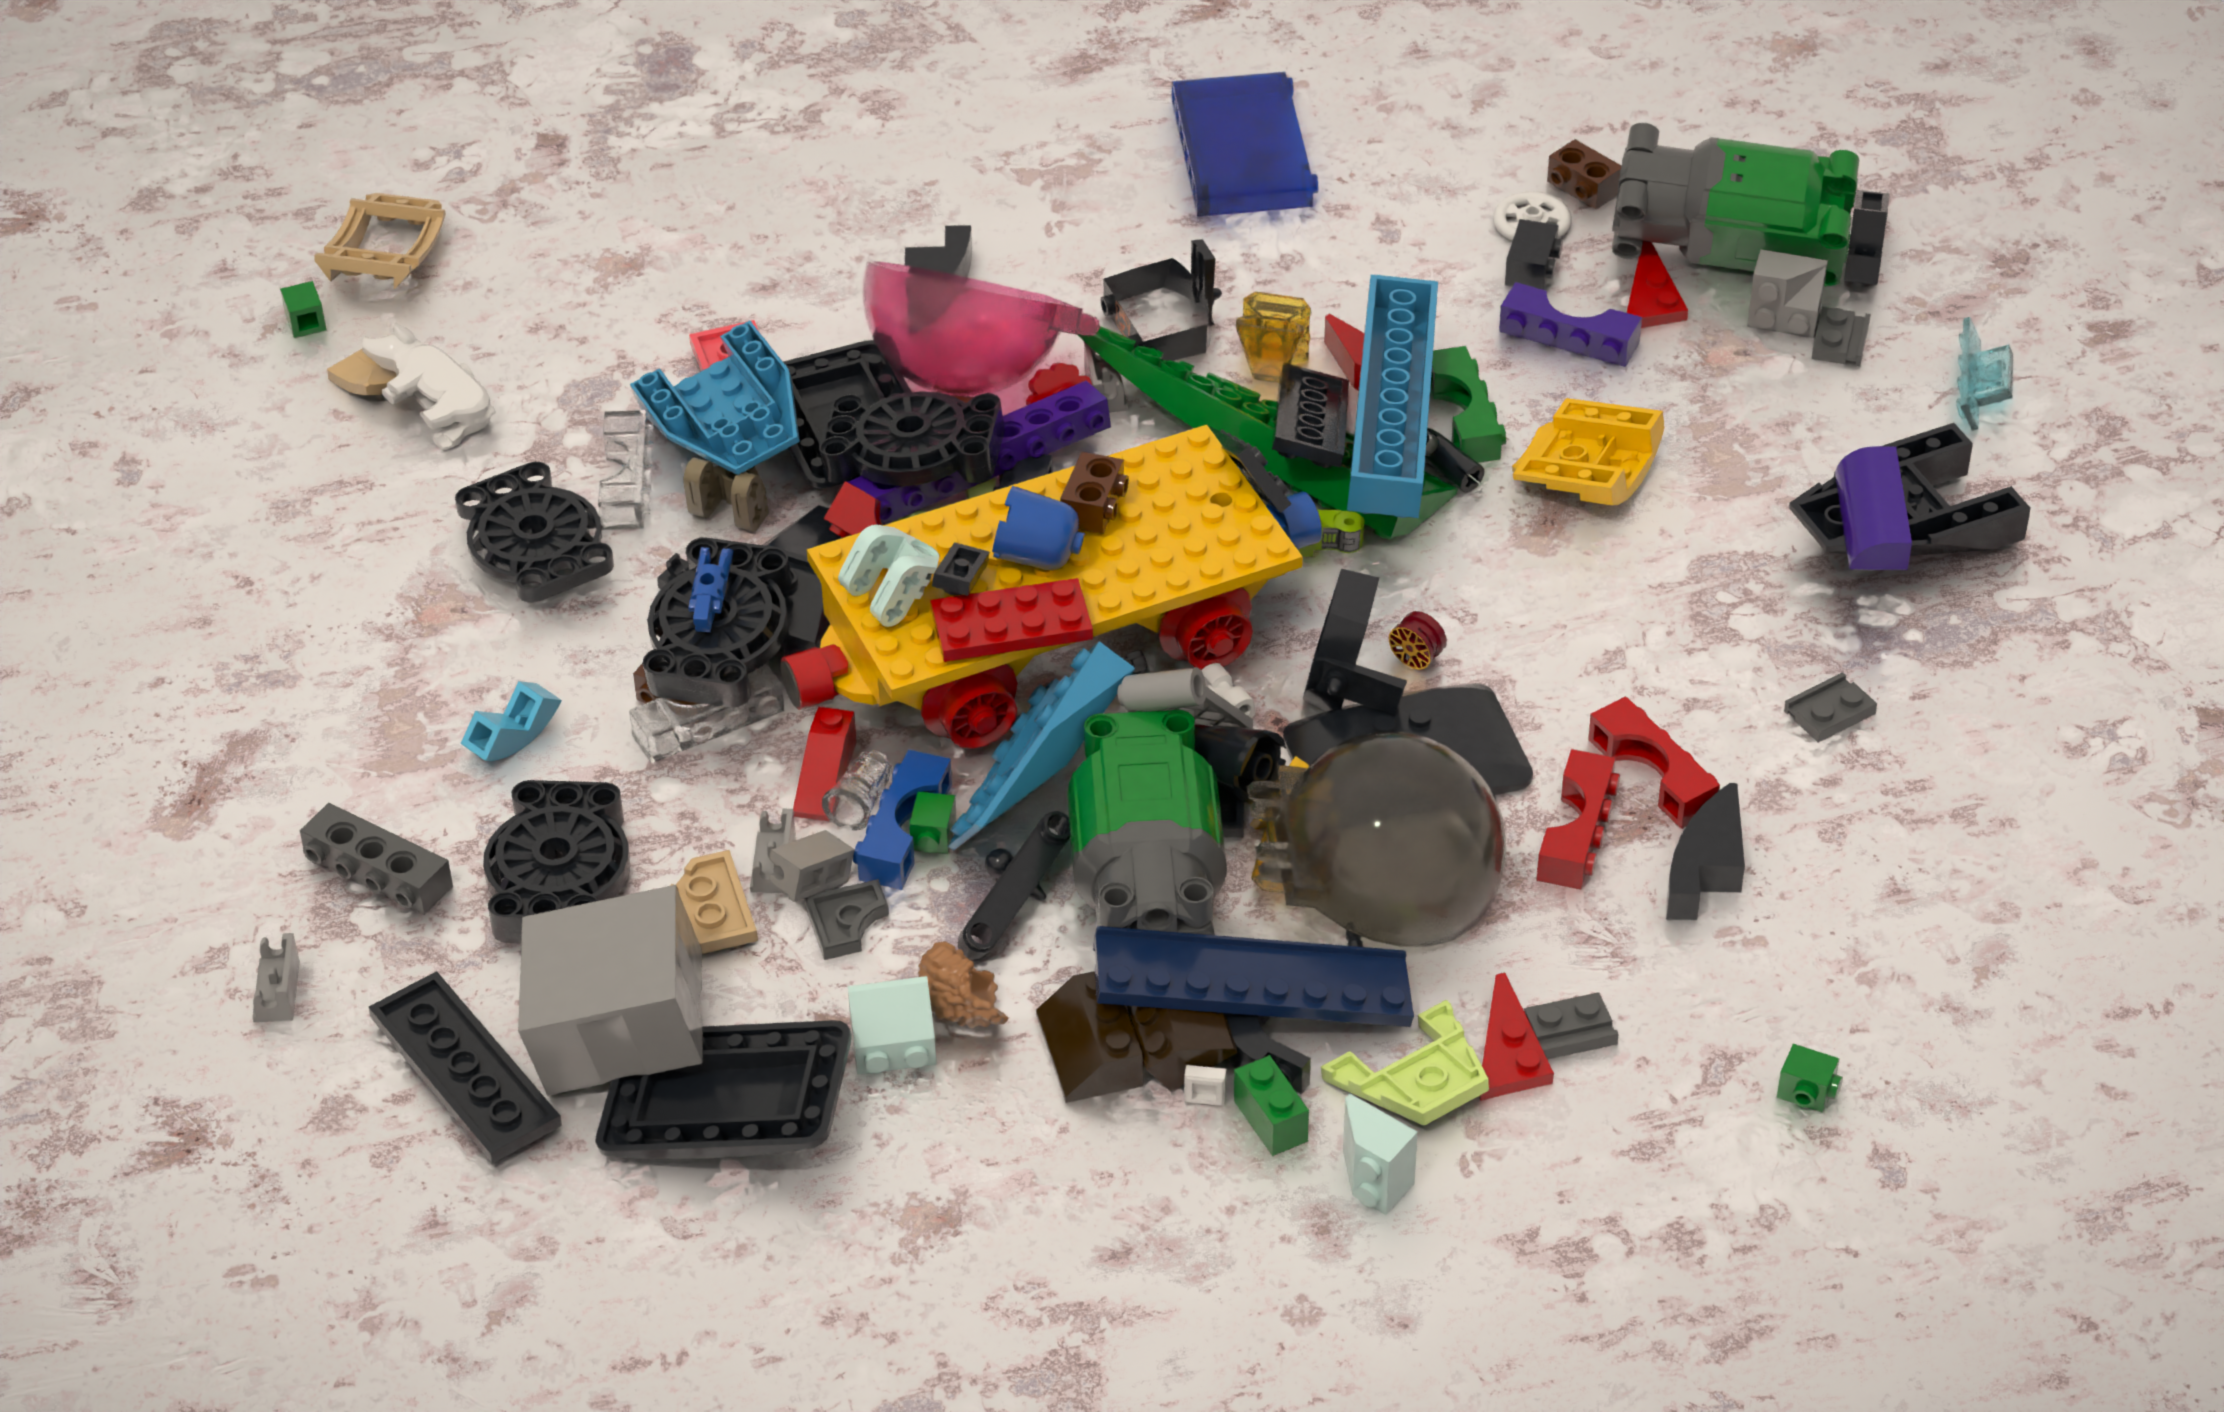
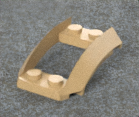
(342, 252)

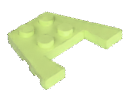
(1423, 1082)

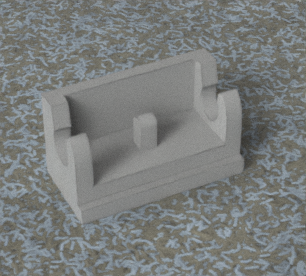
(1105, 379)
(768, 838)
(811, 865)
(276, 981)

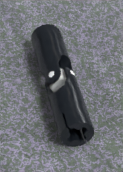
(1452, 461)

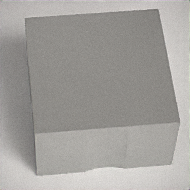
(610, 990)

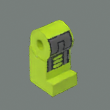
(1340, 532)

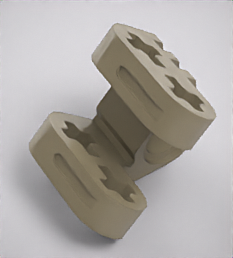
(708, 485)

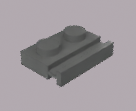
(1840, 336)
(1830, 707)
(1572, 1025)

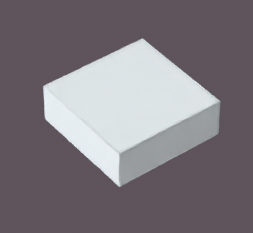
(1205, 1085)

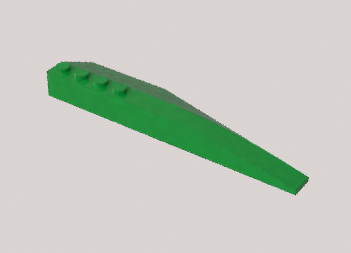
(1238, 411)

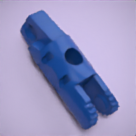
(709, 588)

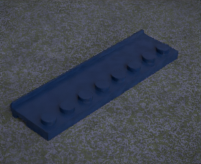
(1252, 976)

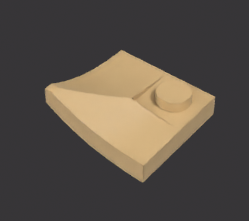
(360, 375)

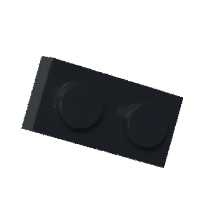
(960, 569)

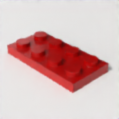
(1011, 619)

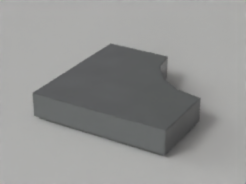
(844, 915)

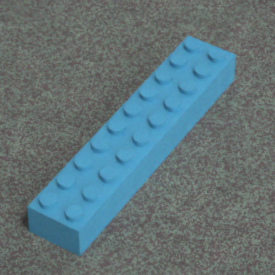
(1393, 397)

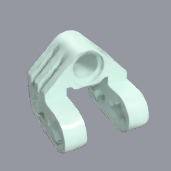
(909, 570)

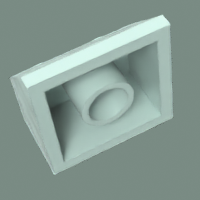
(892, 1025)
(1377, 1155)

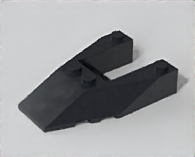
(1934, 525)

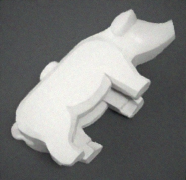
(436, 380)

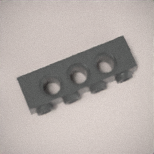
(376, 858)

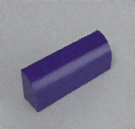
(1873, 509)

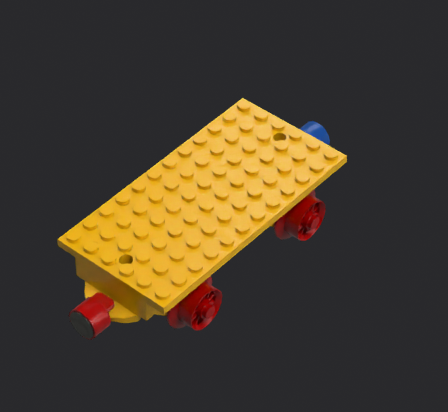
(1175, 559)

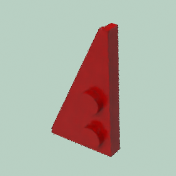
(1654, 292)
(1512, 1051)

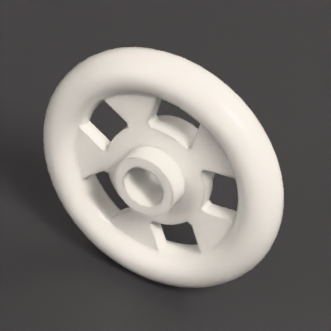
(1532, 212)

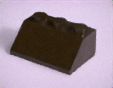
(1179, 1039)
(1089, 1041)

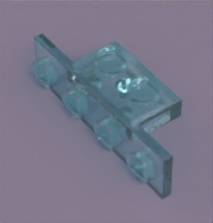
(1984, 375)

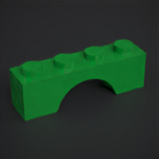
(1458, 381)

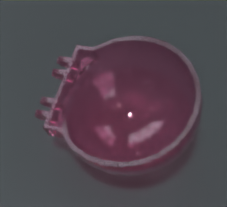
(963, 331)

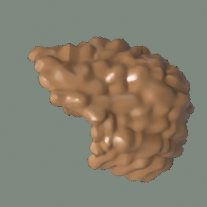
(958, 989)

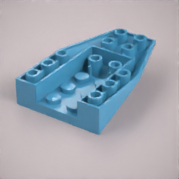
(732, 410)
(1044, 737)

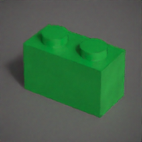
(1271, 1105)

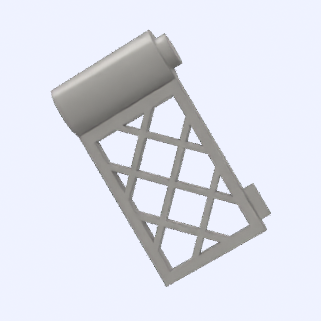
(1180, 690)

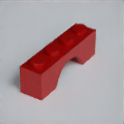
(853, 511)
(1629, 734)
(1568, 849)

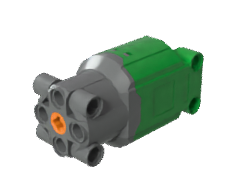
(1734, 201)
(1146, 824)

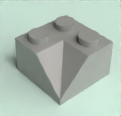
(1787, 293)

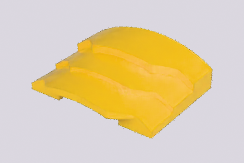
(1593, 450)

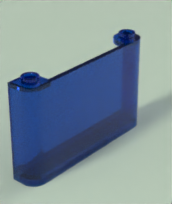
(1242, 144)

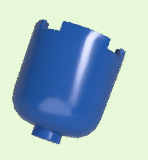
(1037, 531)

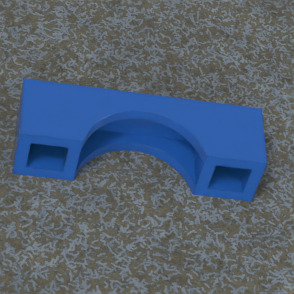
(887, 849)

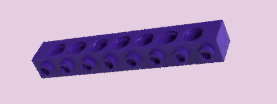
(1028, 432)

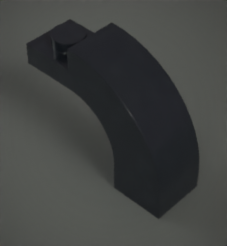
(1255, 1044)

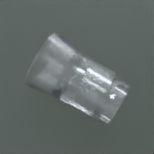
(857, 791)

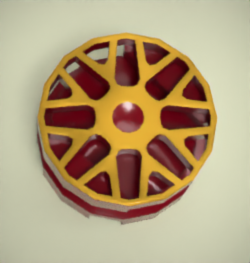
(1420, 639)

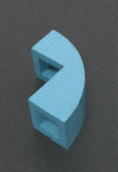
(502, 735)

